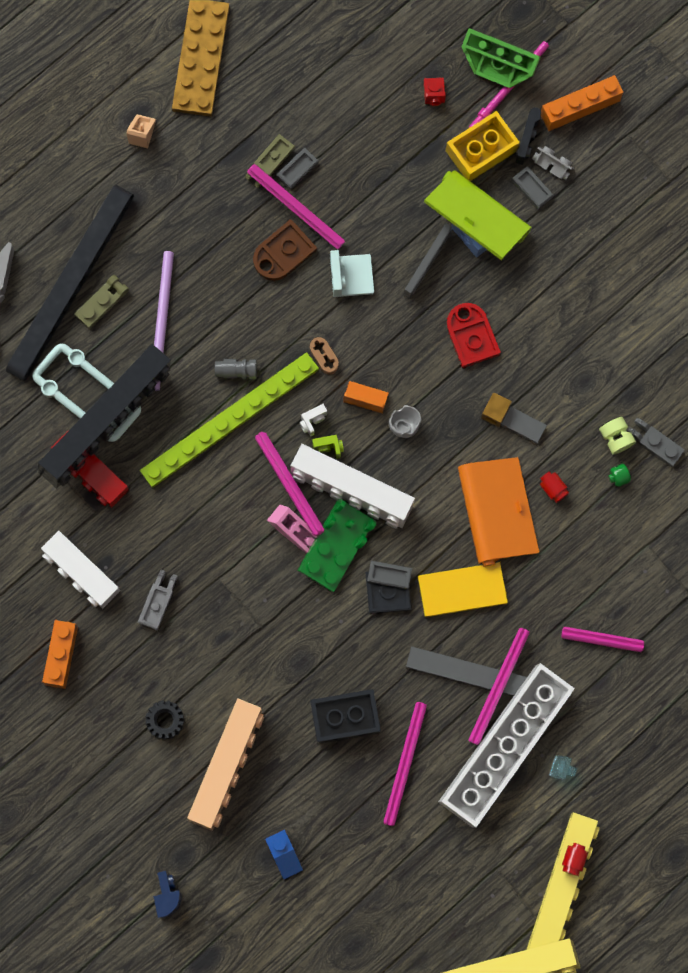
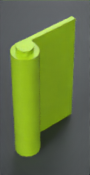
(477, 214)

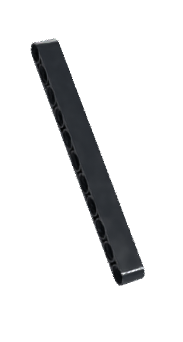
(69, 283)

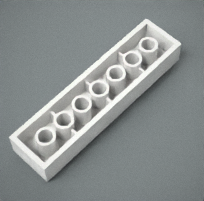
(506, 745)

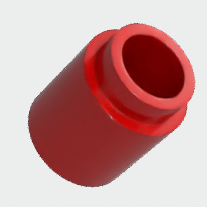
(554, 486)
(574, 859)

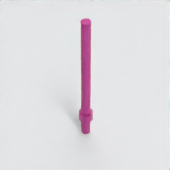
(484, 112)

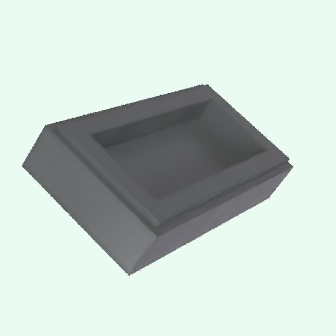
(297, 168)
(532, 187)
(523, 425)
(389, 575)

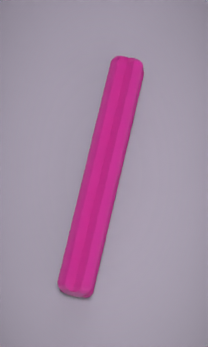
(602, 639)

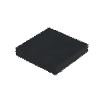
(386, 598)

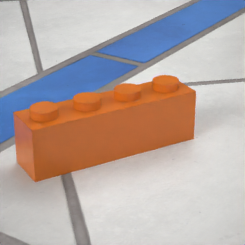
(581, 103)

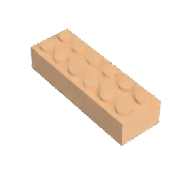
(225, 764)

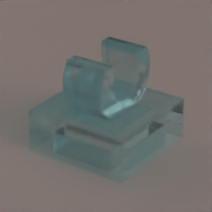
(561, 767)

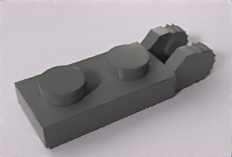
(657, 443)

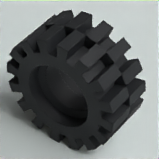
(174, 729)

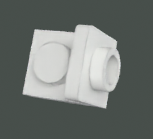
(314, 415)

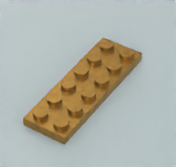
(200, 57)

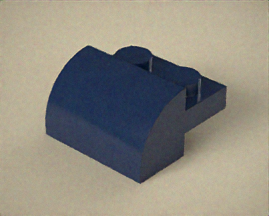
(168, 901)

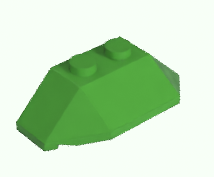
(498, 59)

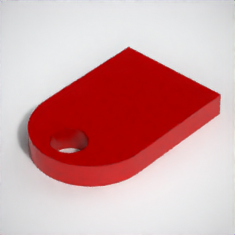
(471, 336)

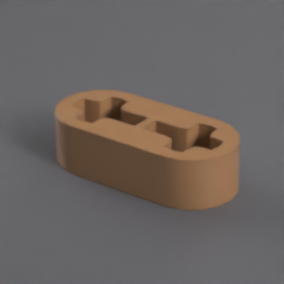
(319, 358)

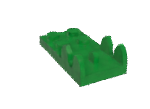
(336, 547)

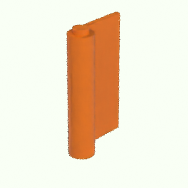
(498, 510)

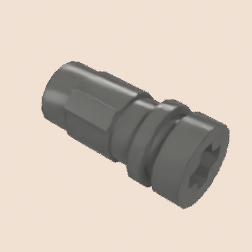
(236, 369)

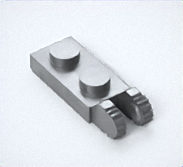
(157, 602)

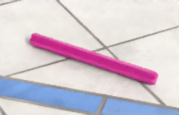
(295, 206)
(289, 484)
(499, 686)
(405, 763)

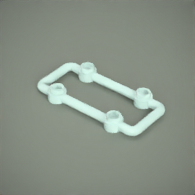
(76, 359)

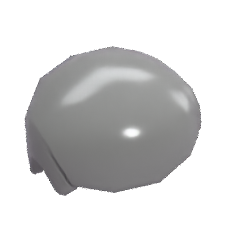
(405, 422)

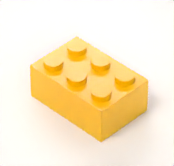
(482, 146)

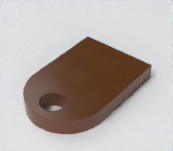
(284, 251)

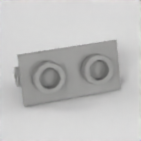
(547, 157)

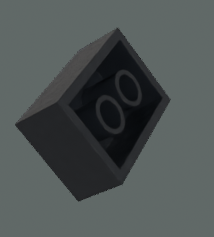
(345, 716)

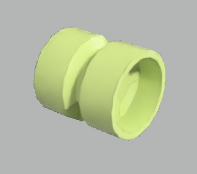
(613, 429)

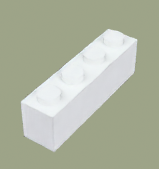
(80, 569)

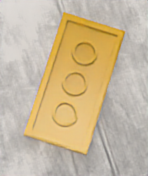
(462, 589)

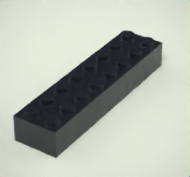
(104, 416)

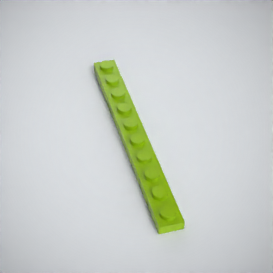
(229, 420)

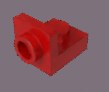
(434, 91)

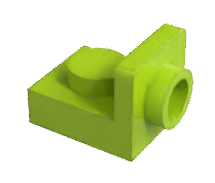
(325, 444)

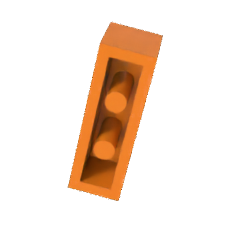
(60, 654)

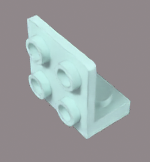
(351, 274)

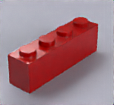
(101, 480)

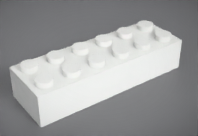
(351, 486)

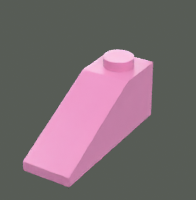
(292, 527)

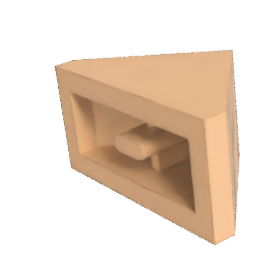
(140, 131)

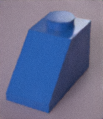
(284, 854)

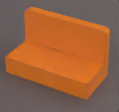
(365, 397)

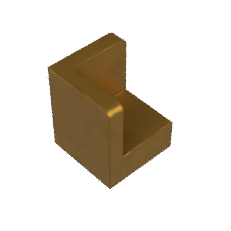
(496, 409)

